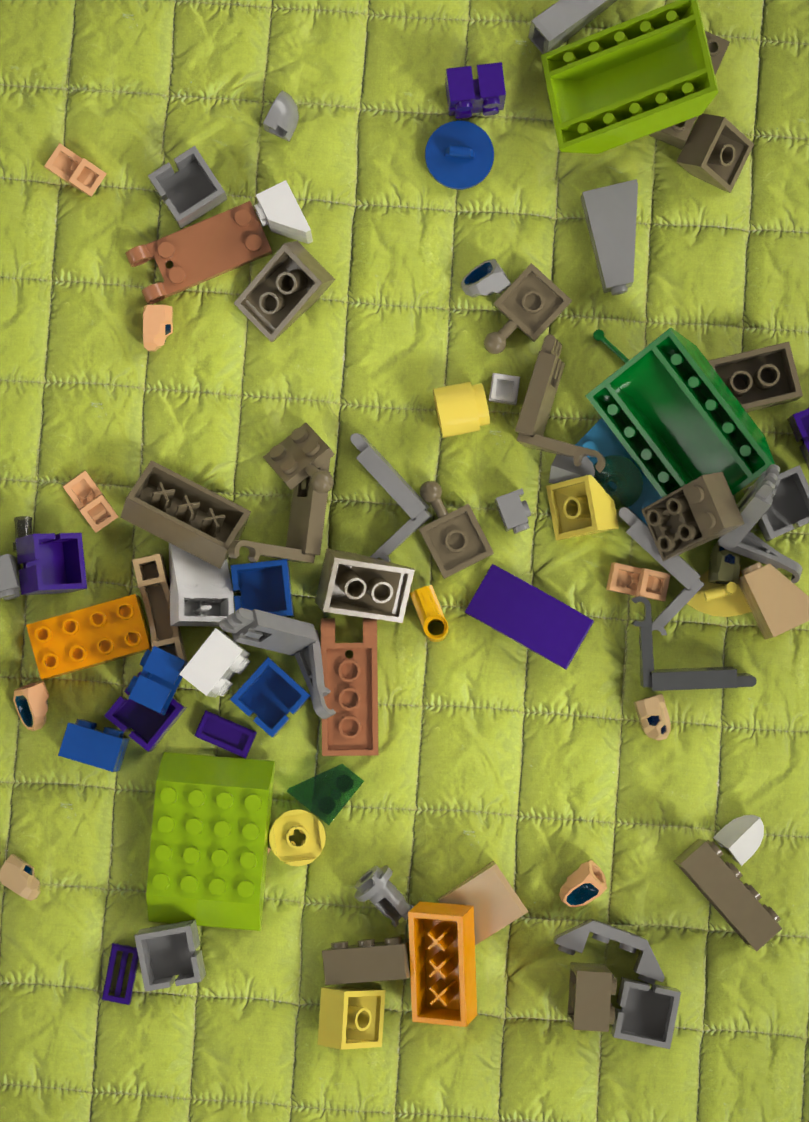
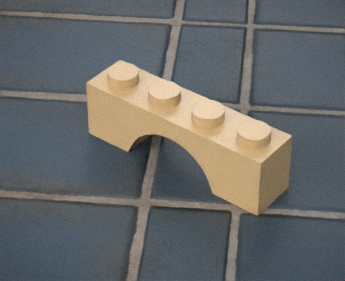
(155, 591)

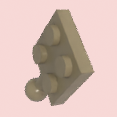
(530, 305)
(301, 457)
(454, 537)

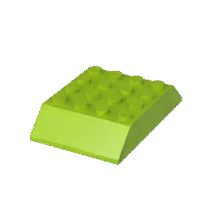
(630, 79)
(210, 840)

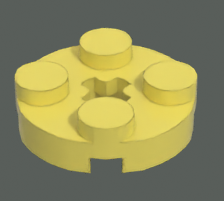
(284, 828)

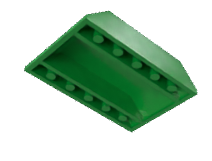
(680, 418)

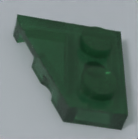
(327, 792)

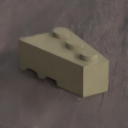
(366, 961)

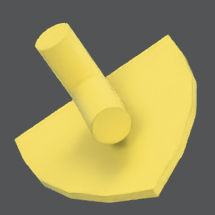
(719, 599)

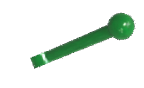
(599, 336)

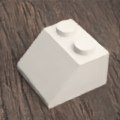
(282, 213)

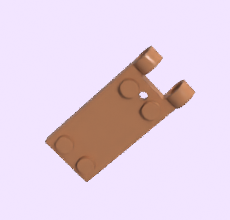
(203, 251)
(352, 694)

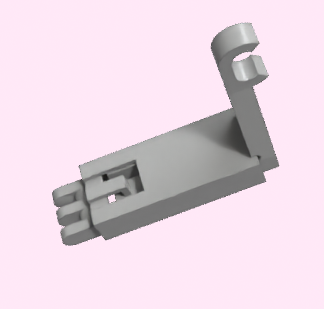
(397, 489)
(752, 508)
(676, 566)
(286, 637)

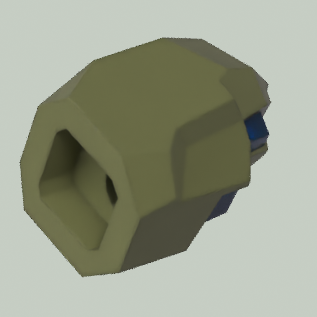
(723, 566)

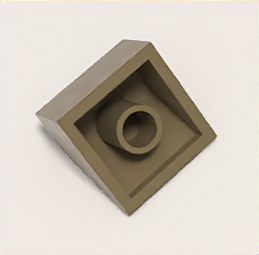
(715, 152)

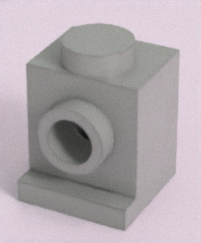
(513, 511)

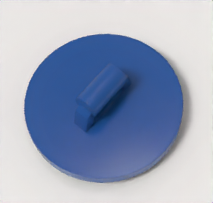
(459, 155)

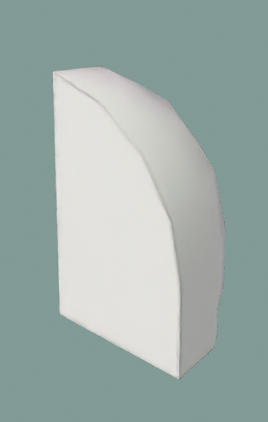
(741, 837)

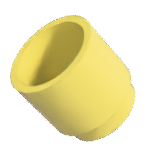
(461, 408)

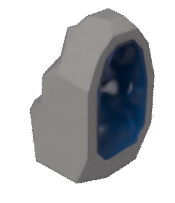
(485, 279)

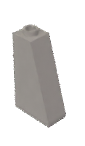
(563, 21)
(612, 231)

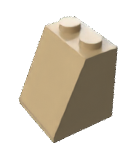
(773, 599)
(492, 899)

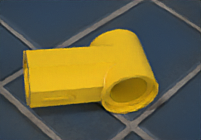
(429, 611)

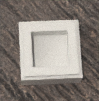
(504, 389)

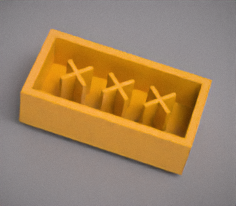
(89, 637)
(442, 963)

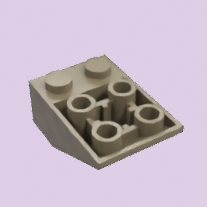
(692, 515)

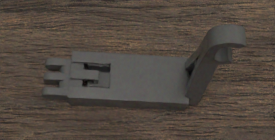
(681, 677)

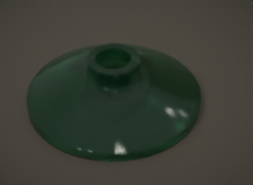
(625, 476)

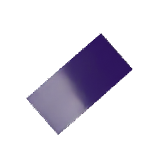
(529, 616)

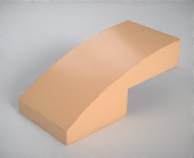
(75, 170)
(90, 501)
(638, 582)

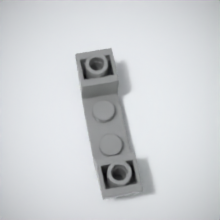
(576, 937)

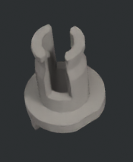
(382, 893)

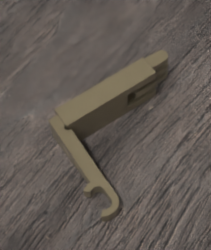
(539, 404)
(304, 528)

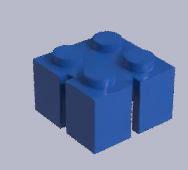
(263, 587)
(157, 680)
(270, 696)
(94, 747)

